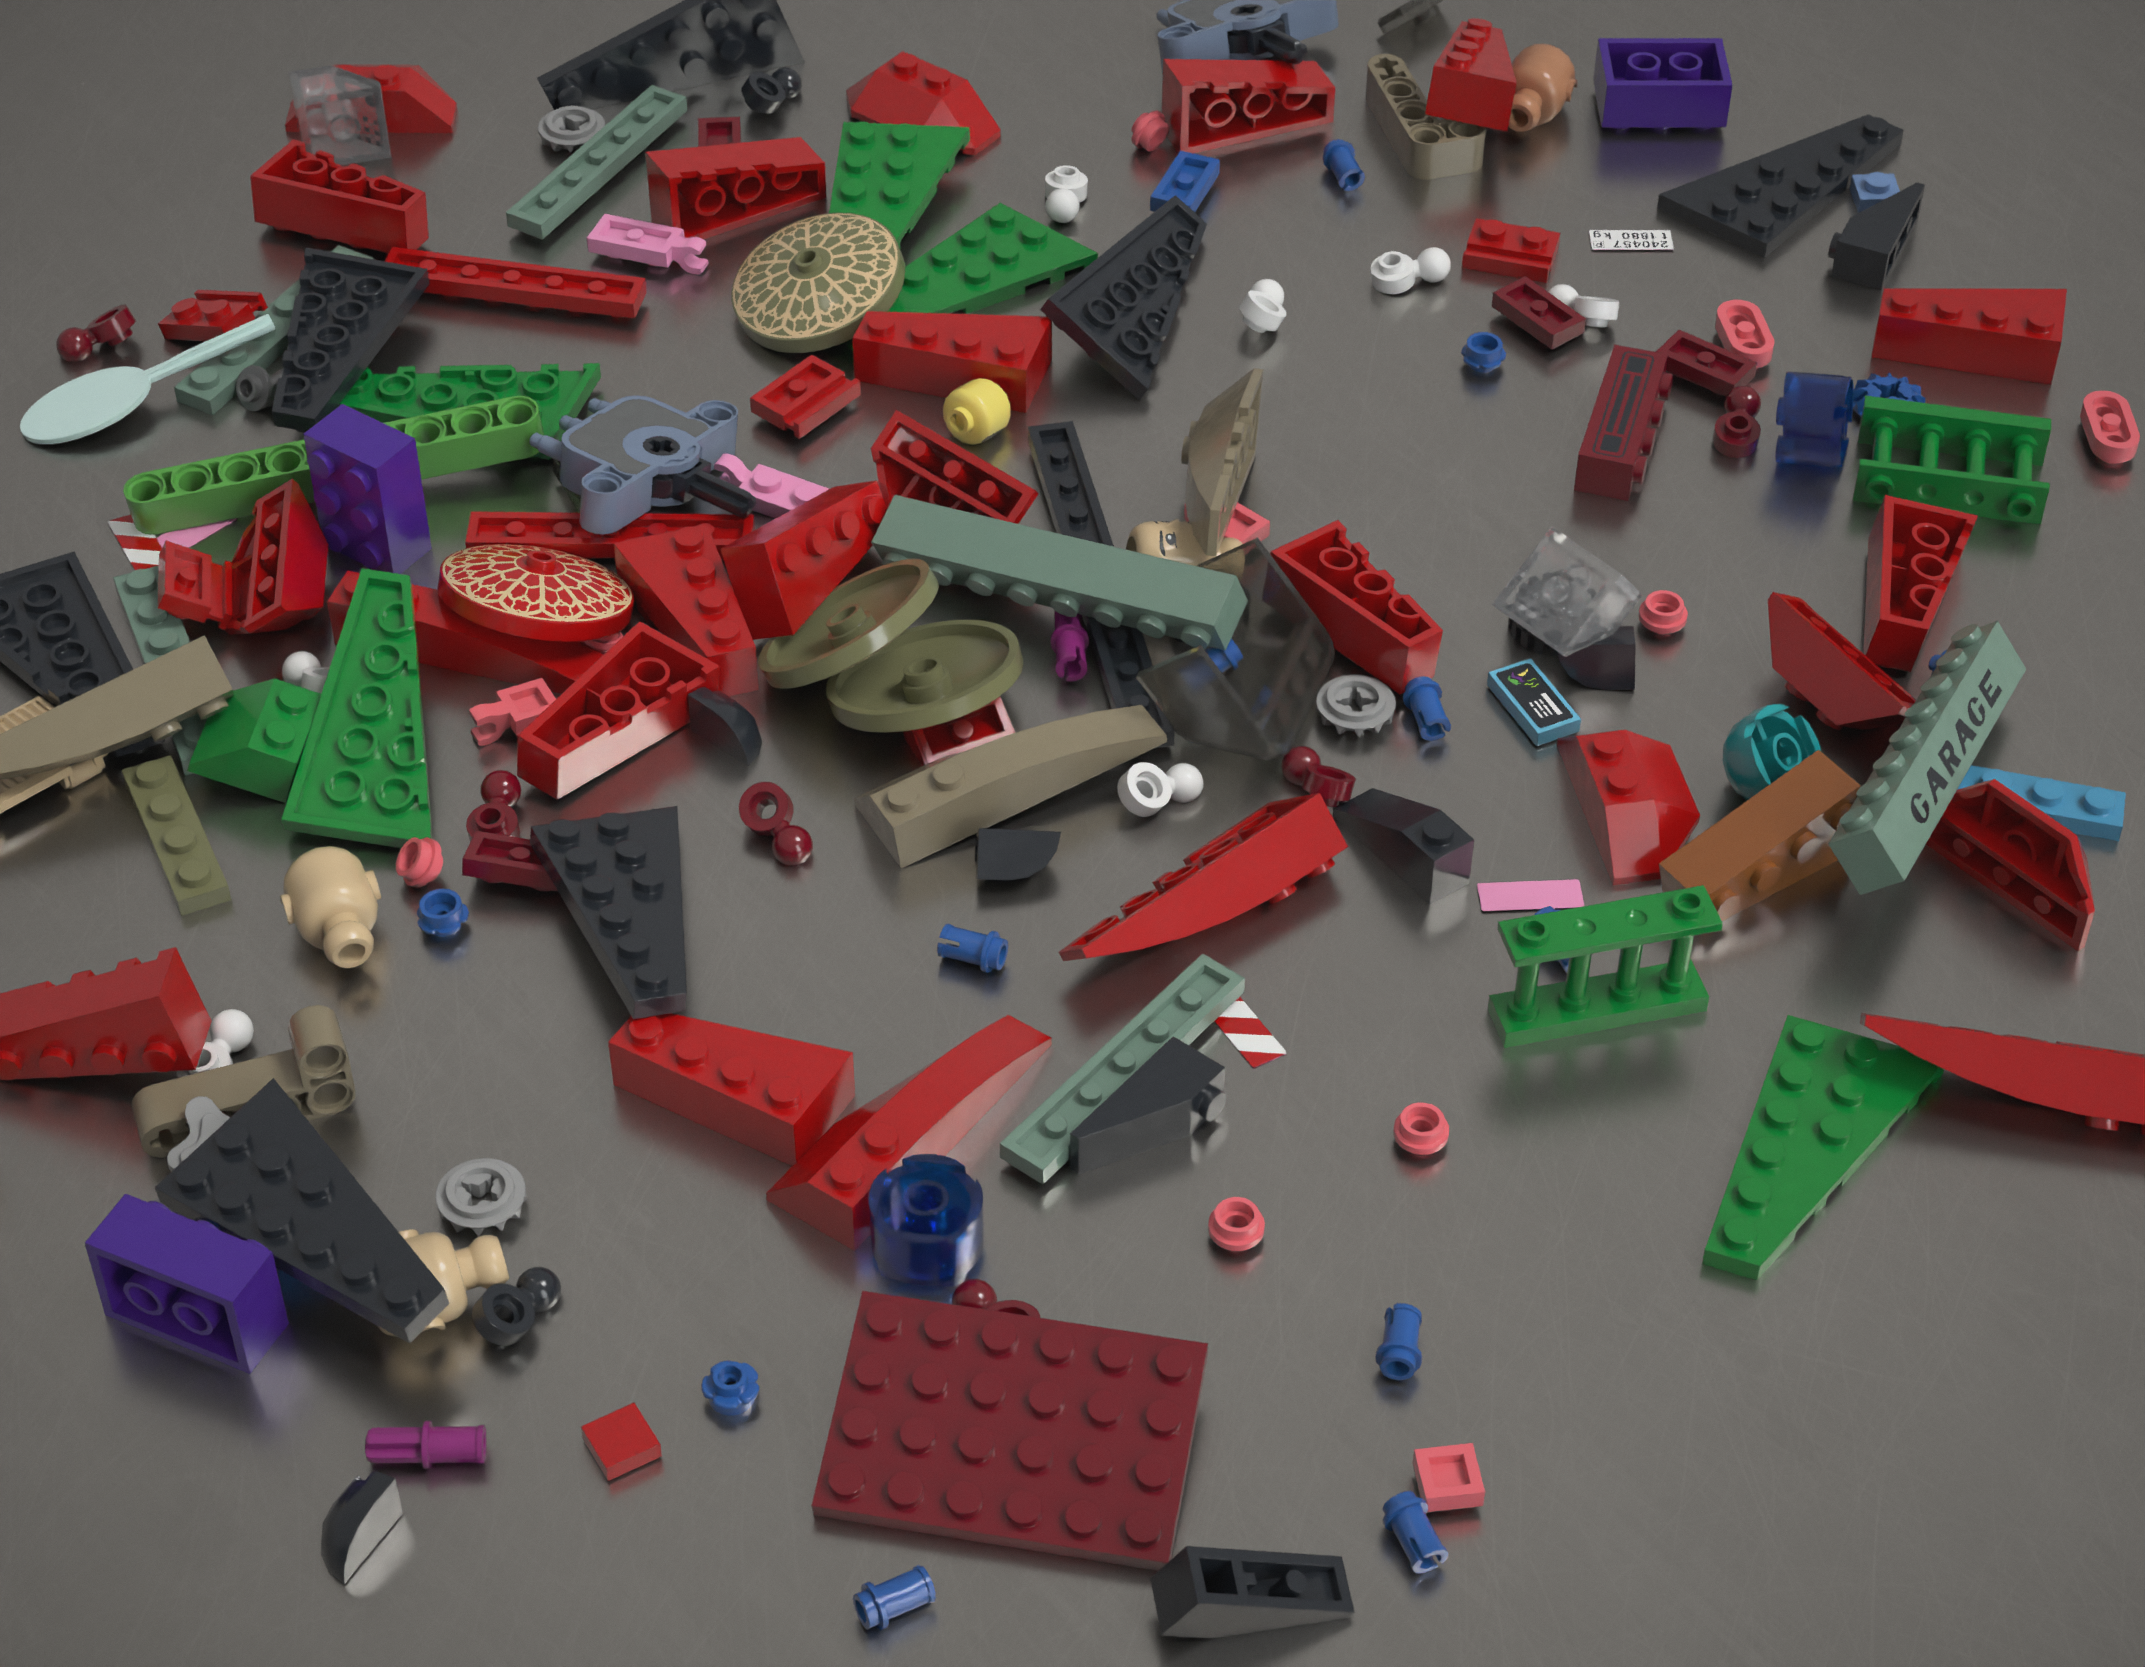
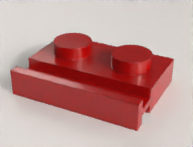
(1511, 250)
(210, 314)
(805, 396)
(194, 585)

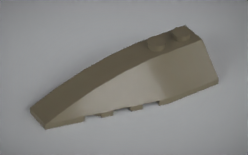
(1220, 458)
(120, 712)
(1001, 778)

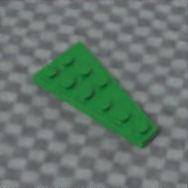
(893, 170)
(987, 264)
(416, 394)
(366, 744)
(1811, 1129)

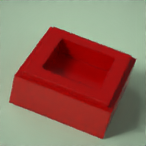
(621, 1441)

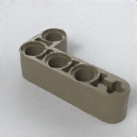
(1422, 142)
(312, 1074)

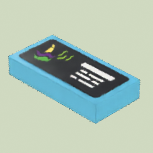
(1533, 702)

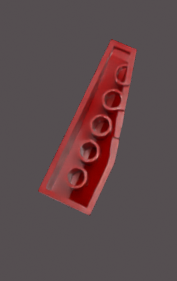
(469, 648)
(1223, 878)
(2059, 1075)
(912, 1118)

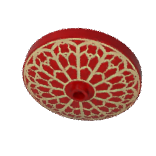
(535, 592)

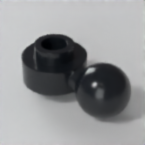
(767, 92)
(509, 1311)

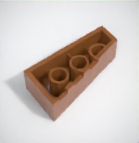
(1767, 839)

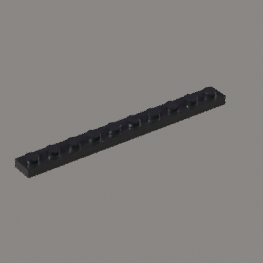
(1078, 514)

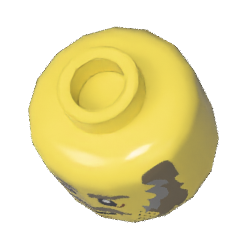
(976, 411)

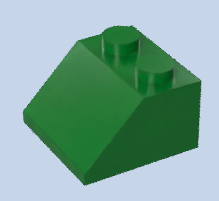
(257, 738)

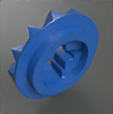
(1885, 387)

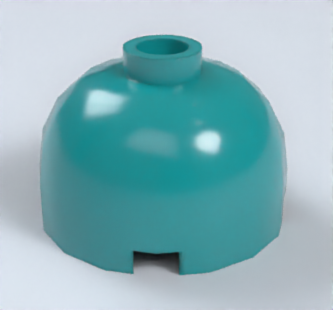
(1765, 748)

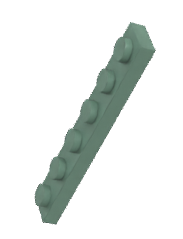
(596, 162)
(215, 380)
(156, 635)
(1180, 1010)

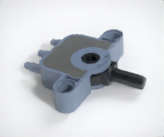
(1243, 28)
(645, 457)

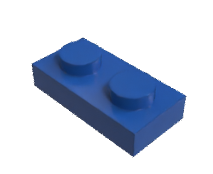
(1188, 179)

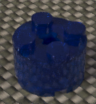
(1814, 419)
(926, 1221)

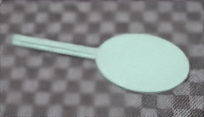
(112, 393)

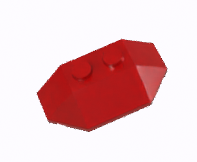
(922, 94)
(409, 97)
(934, 470)
(278, 565)
(1831, 670)
(1630, 800)
(2019, 857)

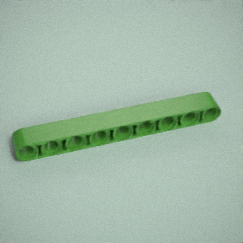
(232, 483)

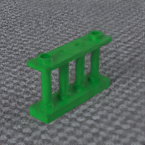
(1954, 432)
(1610, 999)

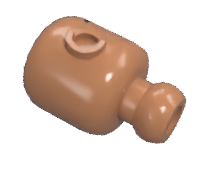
(1543, 85)

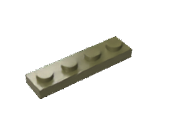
(176, 835)

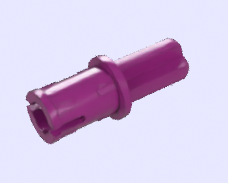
(1069, 644)
(426, 1444)

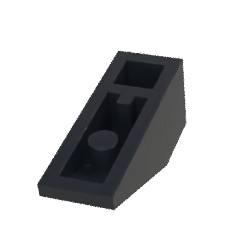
(1876, 238)
(1412, 840)
(1152, 1108)
(1247, 1591)

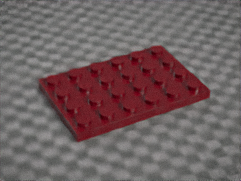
(1012, 1430)

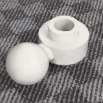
(1064, 191)
(1397, 272)
(1263, 306)
(1594, 309)
(305, 671)
(1148, 789)
(229, 1033)

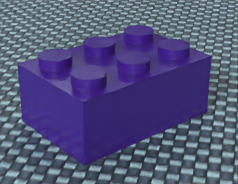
(1662, 82)
(368, 490)
(187, 1282)

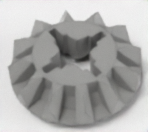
(581, 126)
(1370, 694)
(476, 1179)

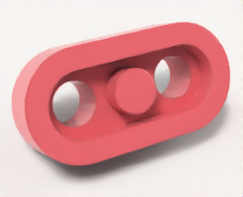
(1745, 331)
(2110, 426)

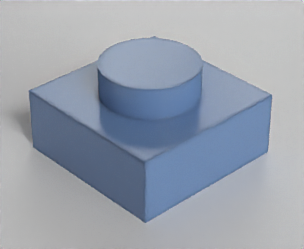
(1872, 189)

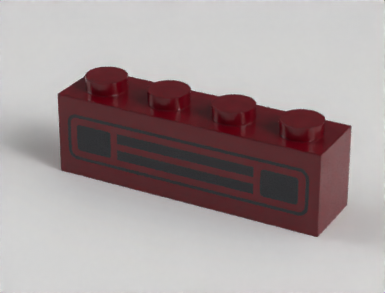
(1622, 423)

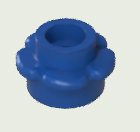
(1483, 352)
(441, 912)
(733, 1398)

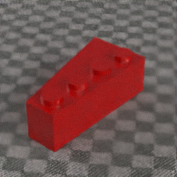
(1474, 78)
(1241, 100)
(732, 184)
(337, 201)
(1973, 330)
(948, 350)
(801, 557)
(1908, 573)
(690, 599)
(1361, 607)
(613, 711)
(105, 1023)
(735, 1080)

